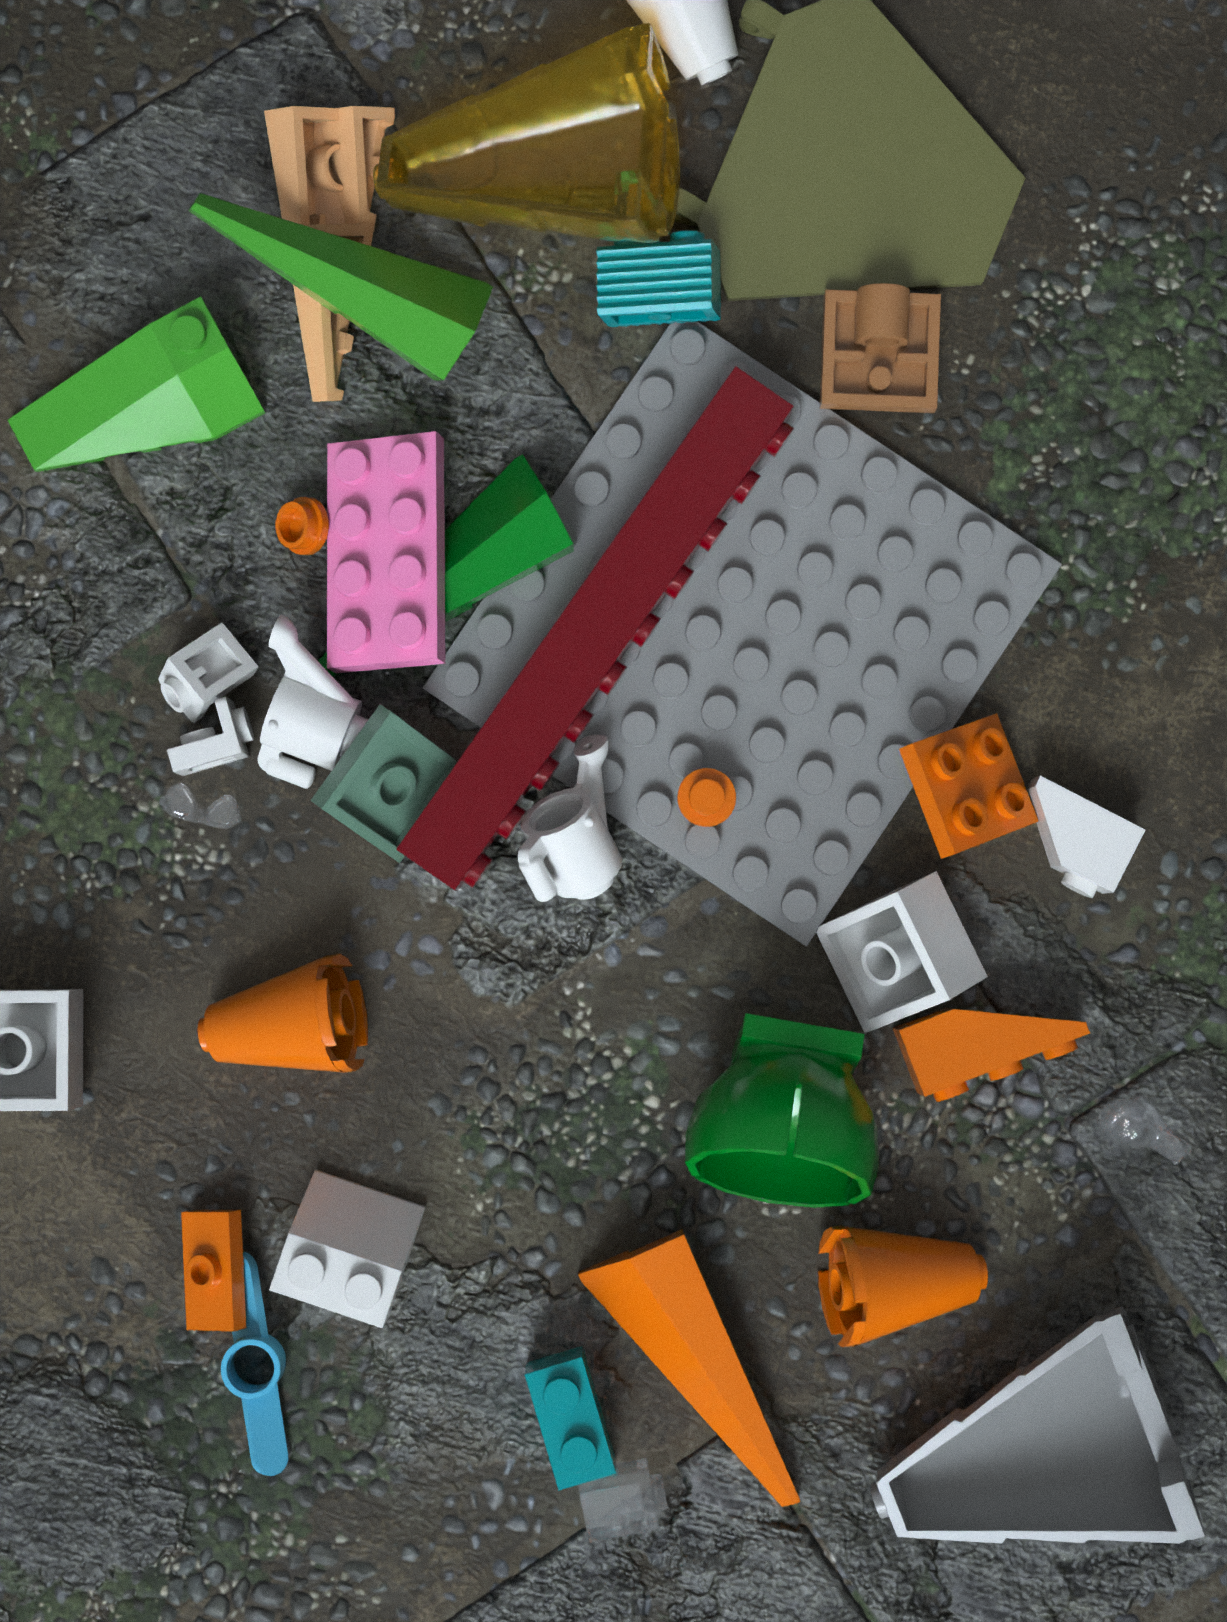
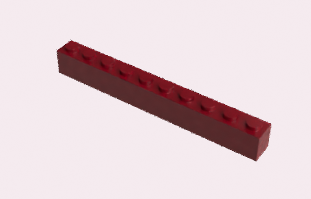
(596, 631)

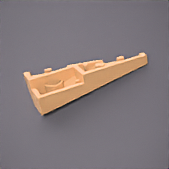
(326, 183)

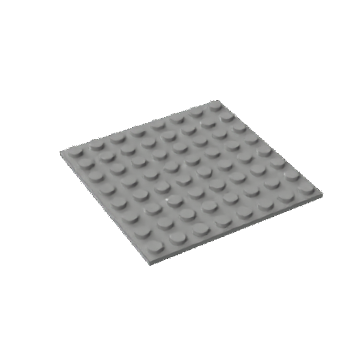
(797, 659)

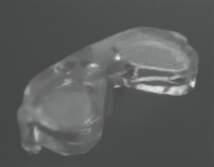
(182, 804)

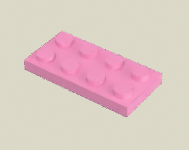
(386, 553)

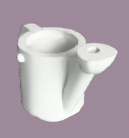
(308, 714)
(568, 834)

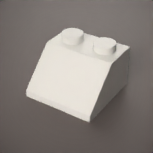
(901, 953)
(348, 1248)

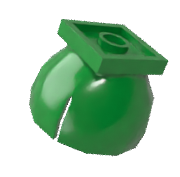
(786, 1118)

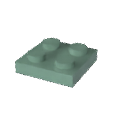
(384, 781)

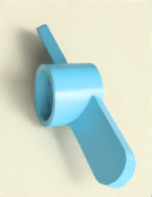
(262, 1401)

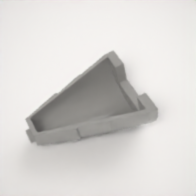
(1051, 1454)

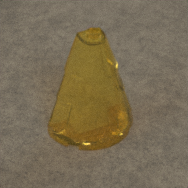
(552, 150)

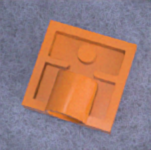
(968, 785)

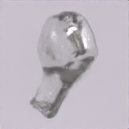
(1138, 1124)

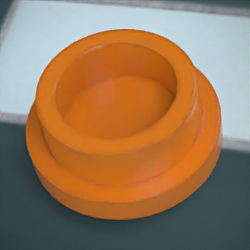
(302, 525)
(706, 797)

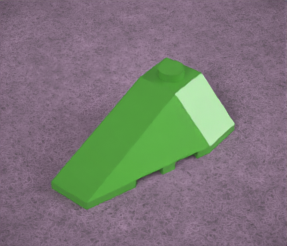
(147, 393)

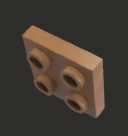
(880, 349)

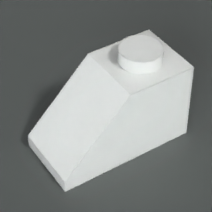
(1082, 838)

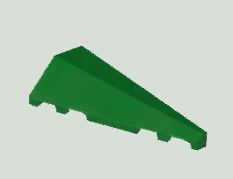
(499, 540)

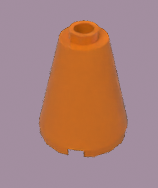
(292, 1021)
(893, 1281)

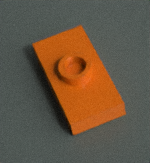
(213, 1270)

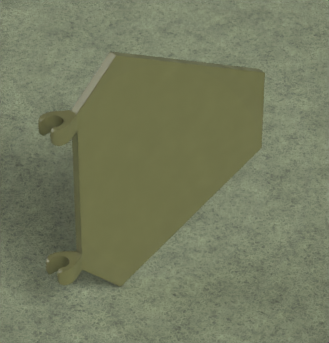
(851, 166)

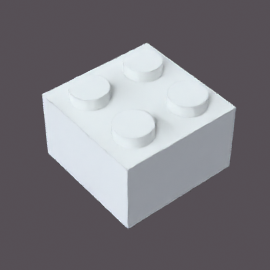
(41, 1049)

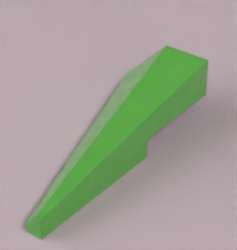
(397, 300)

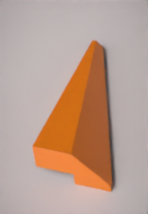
(674, 1320)

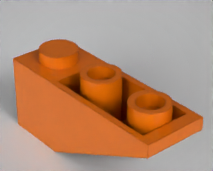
(963, 1044)

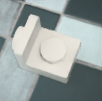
(205, 672)
(206, 750)

